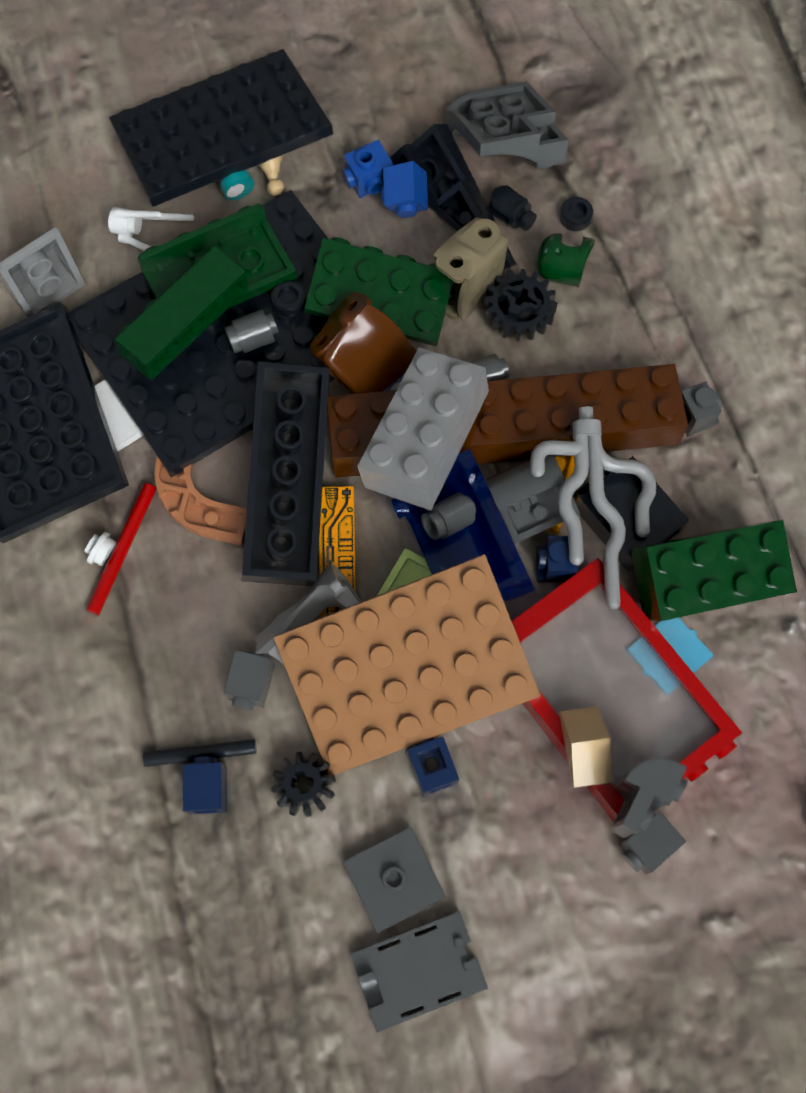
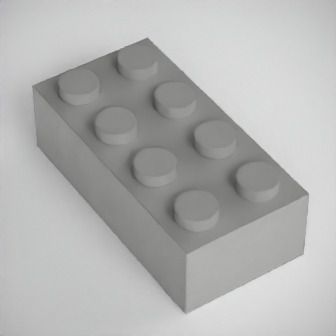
(424, 428)

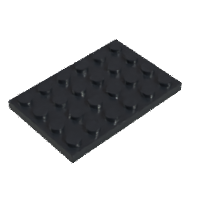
(219, 126)
(51, 426)

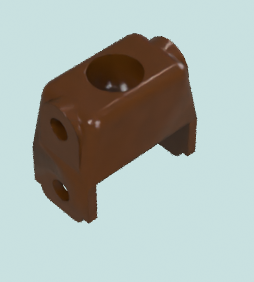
(362, 347)

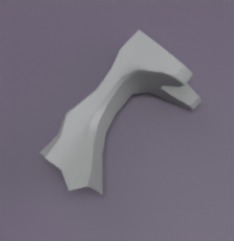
(329, 590)

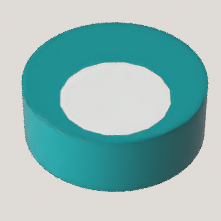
(237, 185)

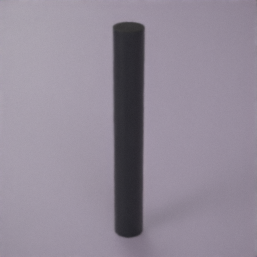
(187, 754)

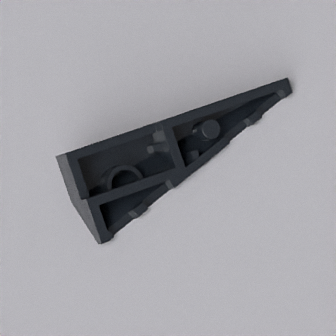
(449, 180)

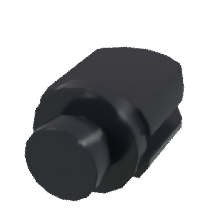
(511, 208)

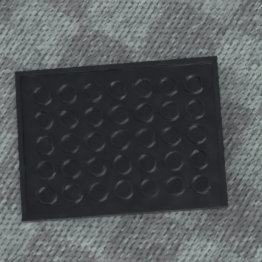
(207, 389)

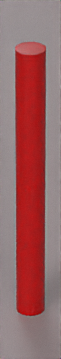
(121, 549)

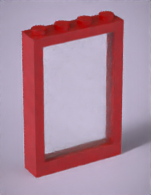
(626, 668)

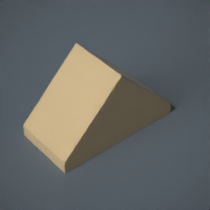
(586, 746)

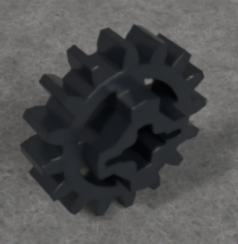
(523, 318)

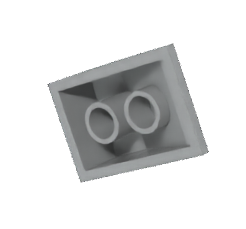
(41, 273)

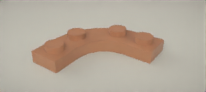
(196, 512)

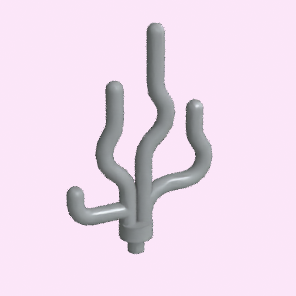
(592, 458)

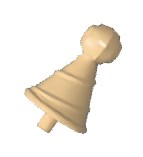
(271, 169)

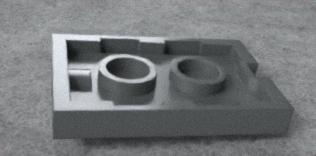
(418, 972)

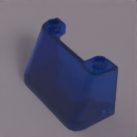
(485, 536)

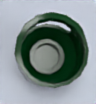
(562, 262)

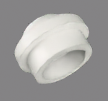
(99, 548)

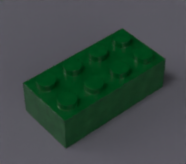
(713, 570)

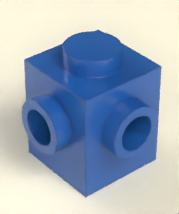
(365, 168)
(405, 189)

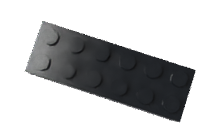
(286, 474)

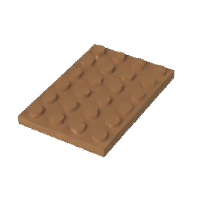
(407, 665)

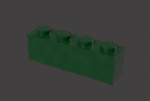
(182, 312)

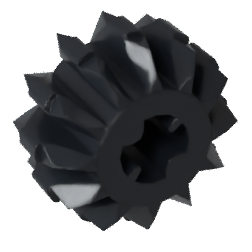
(294, 794)

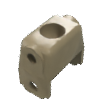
(472, 262)

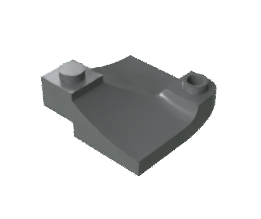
(509, 122)

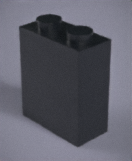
(622, 493)

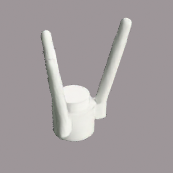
(129, 222)

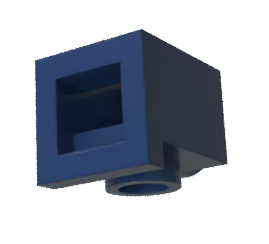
(553, 561)
(435, 780)

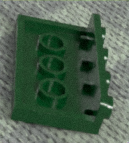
(241, 236)
(398, 286)

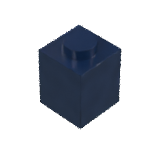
(204, 786)

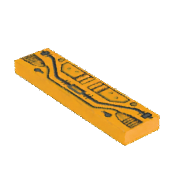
(337, 534)

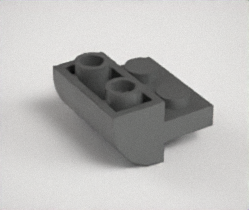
(528, 501)
(646, 790)

